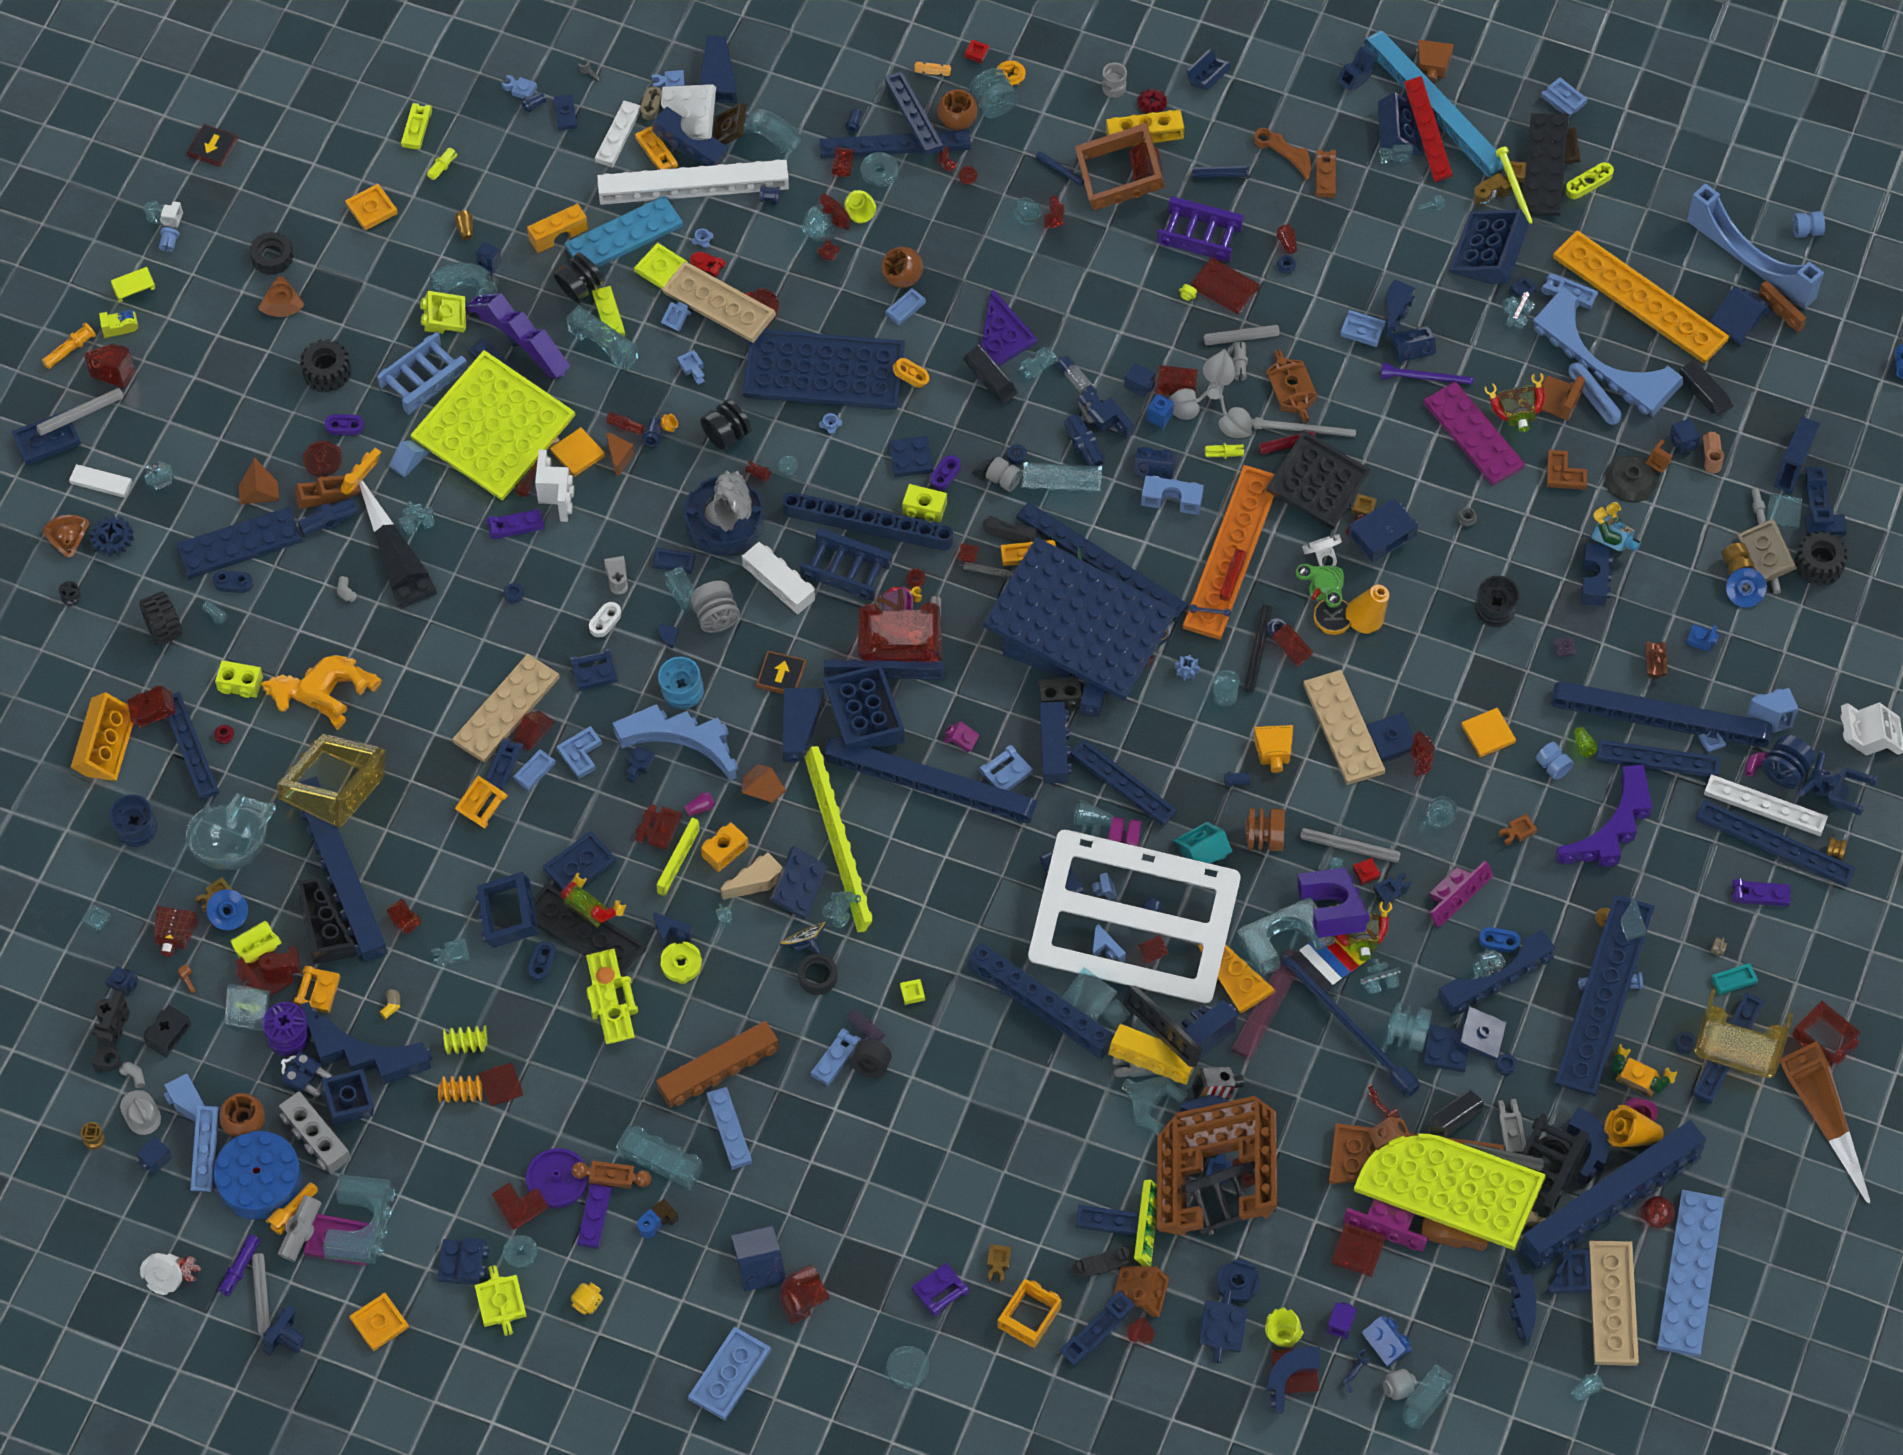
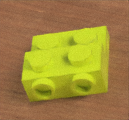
(443, 312)

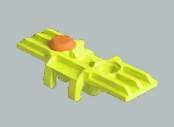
(603, 997)

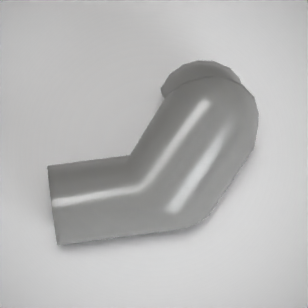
(345, 592)
(135, 1071)

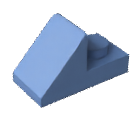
(1105, 944)

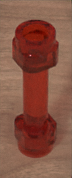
(523, 488)

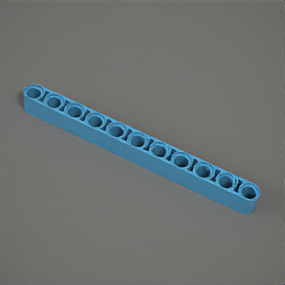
(1445, 113)

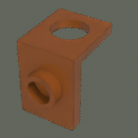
(1387, 1131)

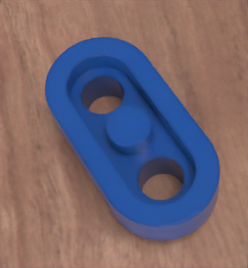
(1499, 939)

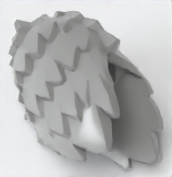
(731, 500)

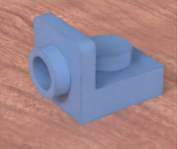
(676, 315)

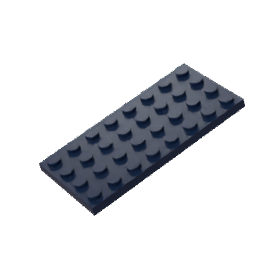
(823, 369)

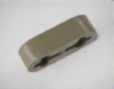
(648, 102)

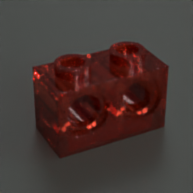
(1175, 378)

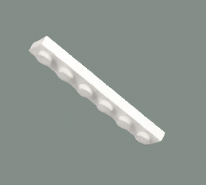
(1765, 805)

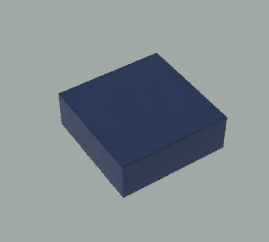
(1523, 285)

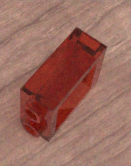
(1825, 1012)

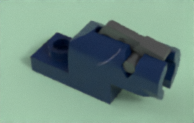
(1104, 413)

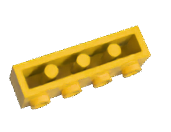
(1148, 1053)

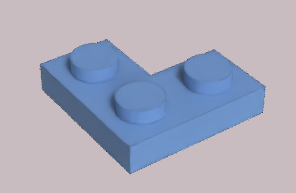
(575, 751)

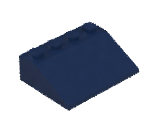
(1490, 245)
(865, 708)

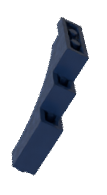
(391, 1062)

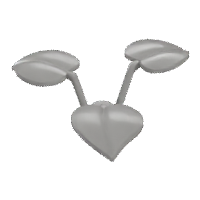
(1220, 372)

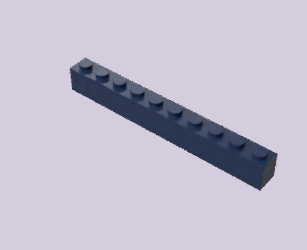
(346, 884)

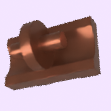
(1656, 660)

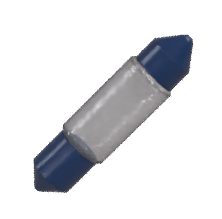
(1075, 375)

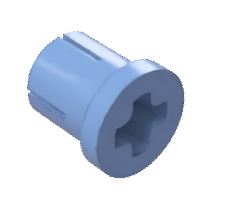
(169, 236)

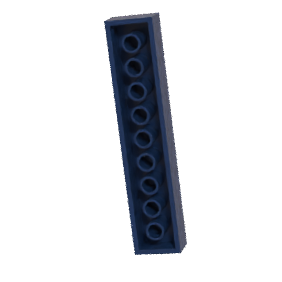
(1613, 1195)

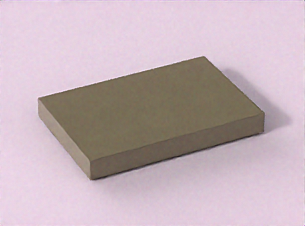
(1767, 550)

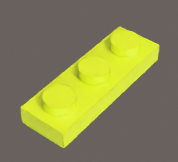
(608, 309)

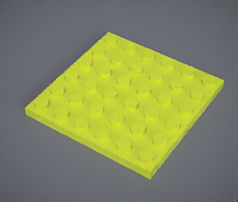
(492, 425)

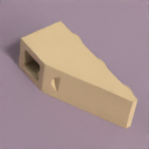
(756, 878)

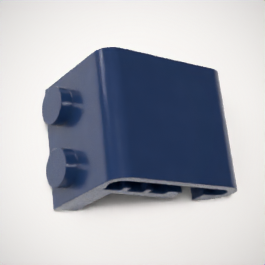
(1739, 314)
(758, 1258)

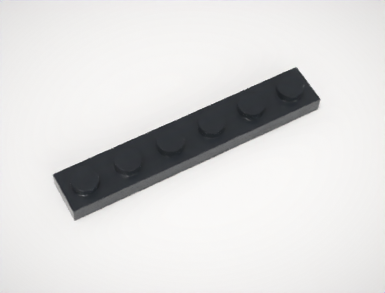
(1162, 1026)

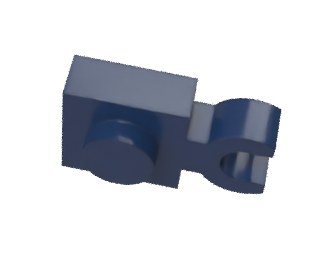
(1390, 890)

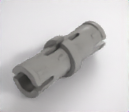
(1240, 360)

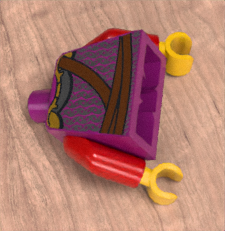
(898, 599)

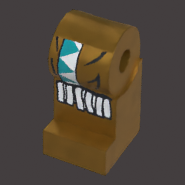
(1491, 189)

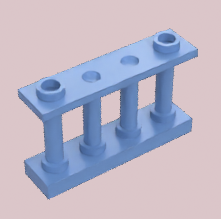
(427, 389)

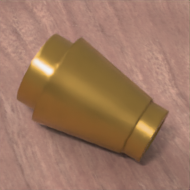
(464, 223)

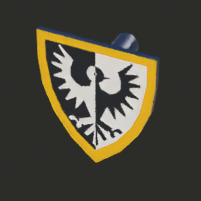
(806, 939)

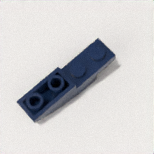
(1524, 1302)

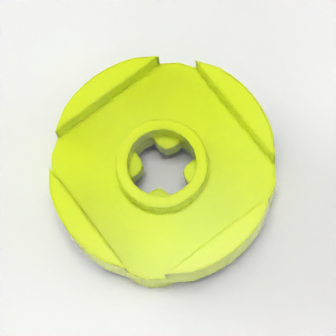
(681, 973)

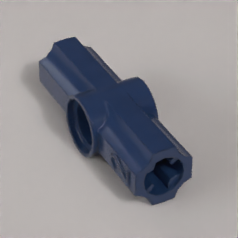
(1084, 441)
(328, 516)

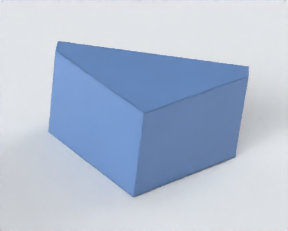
(407, 457)

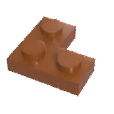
(1560, 475)

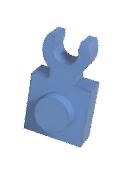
(671, 78)
(522, 88)

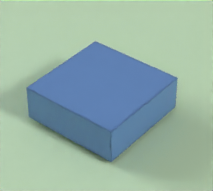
(1711, 744)

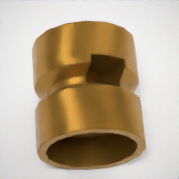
(1737, 557)

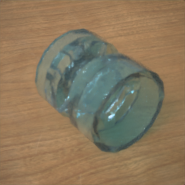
(1225, 687)

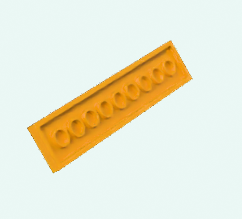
(1641, 297)

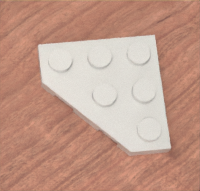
(694, 105)

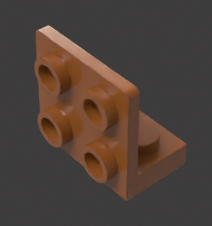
(1561, 396)
(1144, 1287)

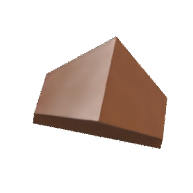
(258, 485)
(762, 784)

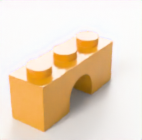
(545, 231)

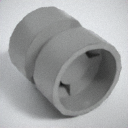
(1114, 80)
(1002, 473)

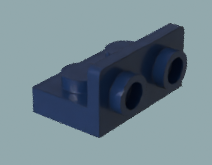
(1414, 343)

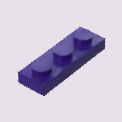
(594, 1216)

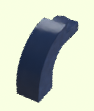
(1597, 1146)
(1292, 1362)

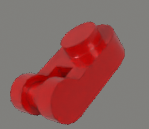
(703, 261)

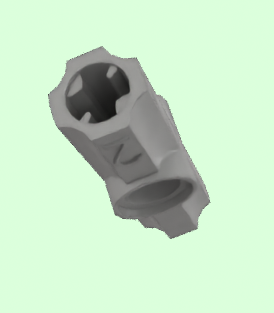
(299, 1228)

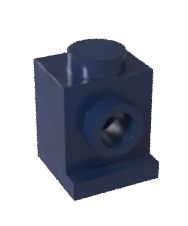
(488, 257)

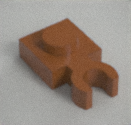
(1519, 828)

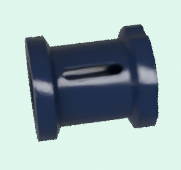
(770, 194)

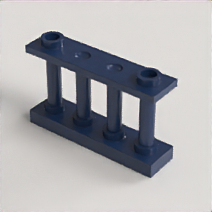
(846, 546)

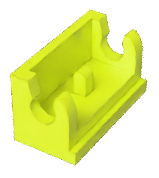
(132, 283)

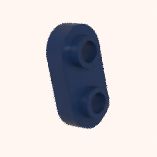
(232, 581)
(541, 962)

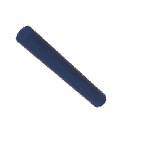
(1061, 169)

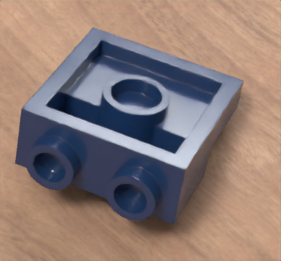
(463, 1261)

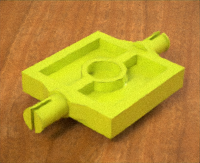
(500, 1300)

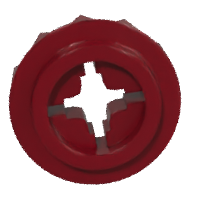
(1157, 106)

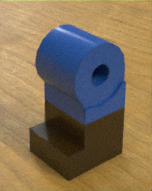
(656, 1218)

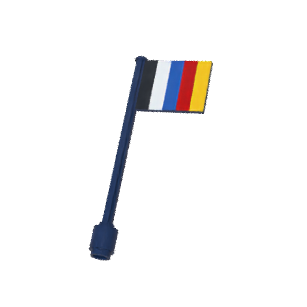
(1323, 970)

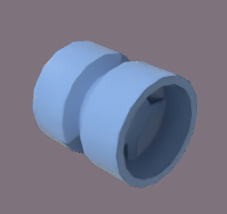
(1808, 224)
(1555, 762)

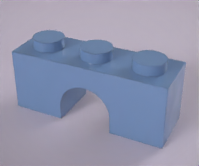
(1157, 489)

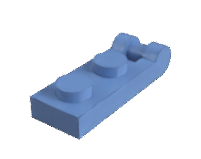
(1585, 294)
(835, 1057)

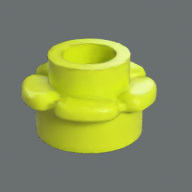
(1188, 292)

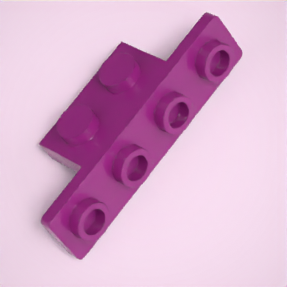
(1457, 890)
(1388, 1222)

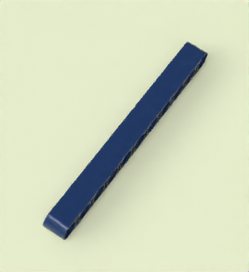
(1661, 714)
(930, 780)

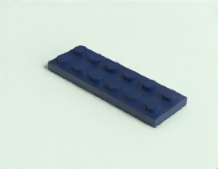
(239, 542)

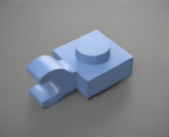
(692, 364)

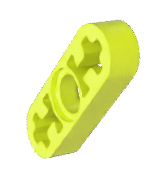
(1593, 173)

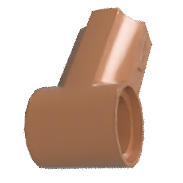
(1712, 452)

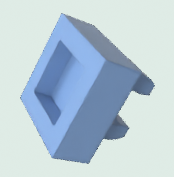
(1105, 887)

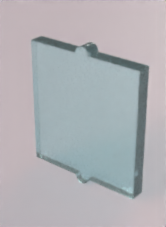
(1785, 510)

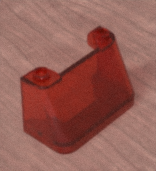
(900, 634)

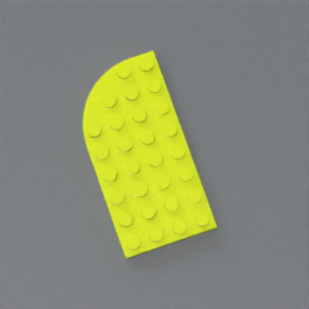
(1453, 1186)

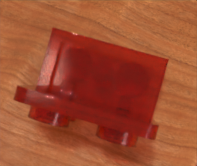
(254, 977)

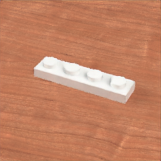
(618, 134)

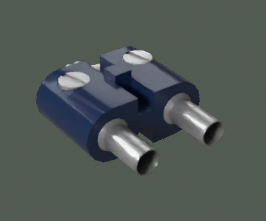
(302, 1073)

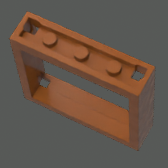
(1113, 143)

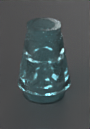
(1587, 1387)

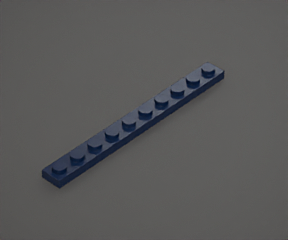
(1096, 556)

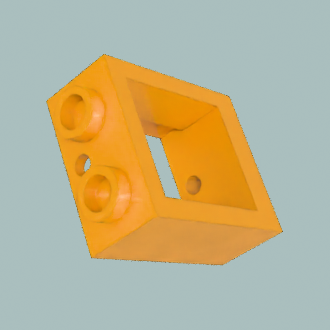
(1017, 1329)

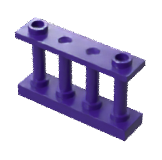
(1205, 214)

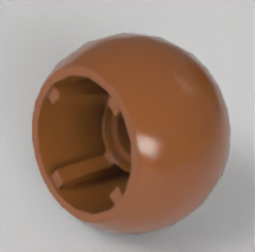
(957, 109)
(902, 267)
(239, 1106)

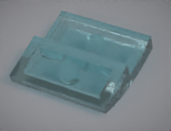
(1089, 994)

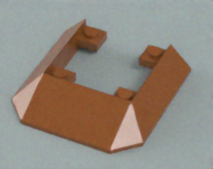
(1212, 1131)

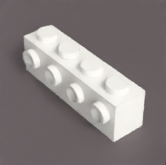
(778, 577)

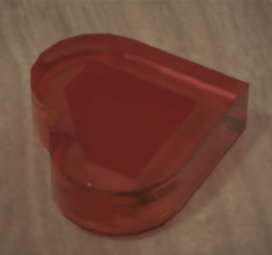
(1141, 1331)

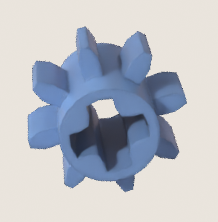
(1187, 667)

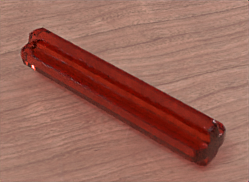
(1232, 575)

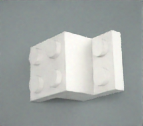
(554, 485)
(1872, 728)

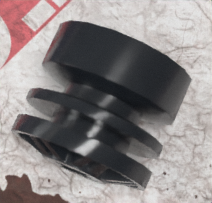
(578, 278)
(725, 425)
(1498, 592)

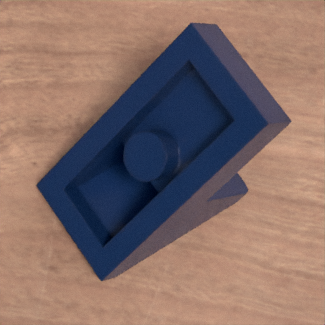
(667, 926)

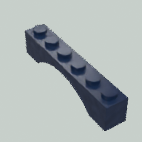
(1462, 993)

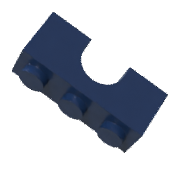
(1596, 589)

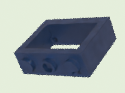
(514, 933)

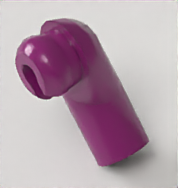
(1753, 762)

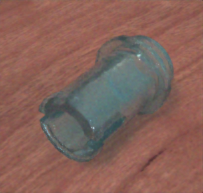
(219, 616)

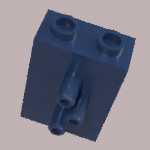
(1383, 530)
(1212, 1027)

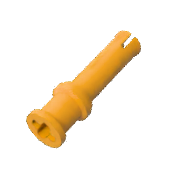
(75, 341)

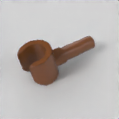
(184, 972)

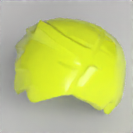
(1283, 1327)

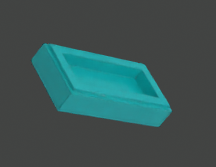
(1734, 979)

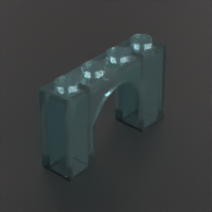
(1256, 936)
(365, 1243)

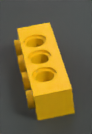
(1162, 125)

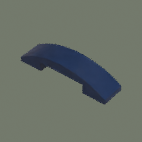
(1818, 495)
(1098, 1329)

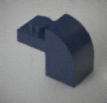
(1359, 71)

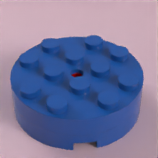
(257, 1174)

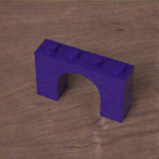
(1338, 886)

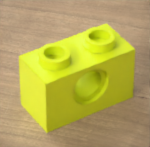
(916, 496)

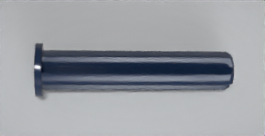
(1226, 171)

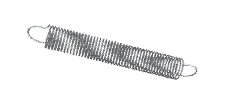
(981, 567)

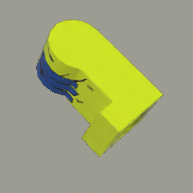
(118, 323)

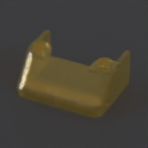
(1740, 1046)

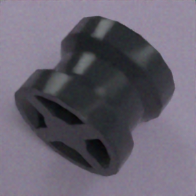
(66, 589)

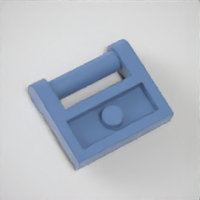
(1009, 775)

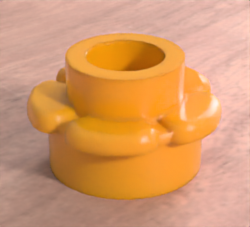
(669, 422)

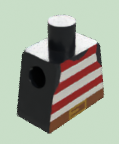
(1216, 1081)

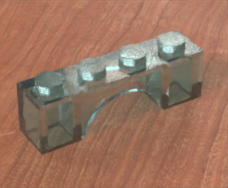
(618, 348)

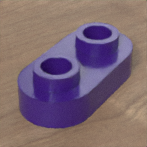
(344, 424)
(944, 474)

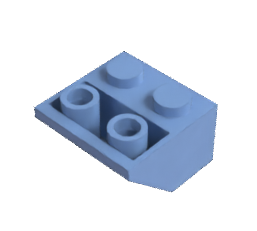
(1776, 708)

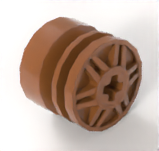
(1265, 829)

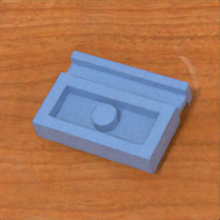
(1564, 97)
(1362, 328)

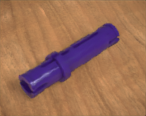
(235, 1272)

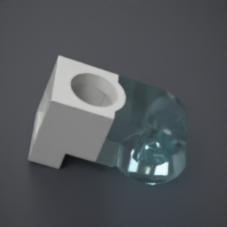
(163, 214)

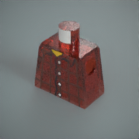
(173, 928)

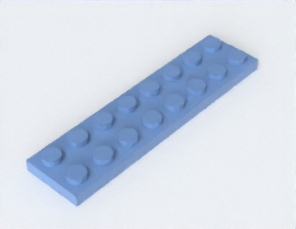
(1690, 1273)

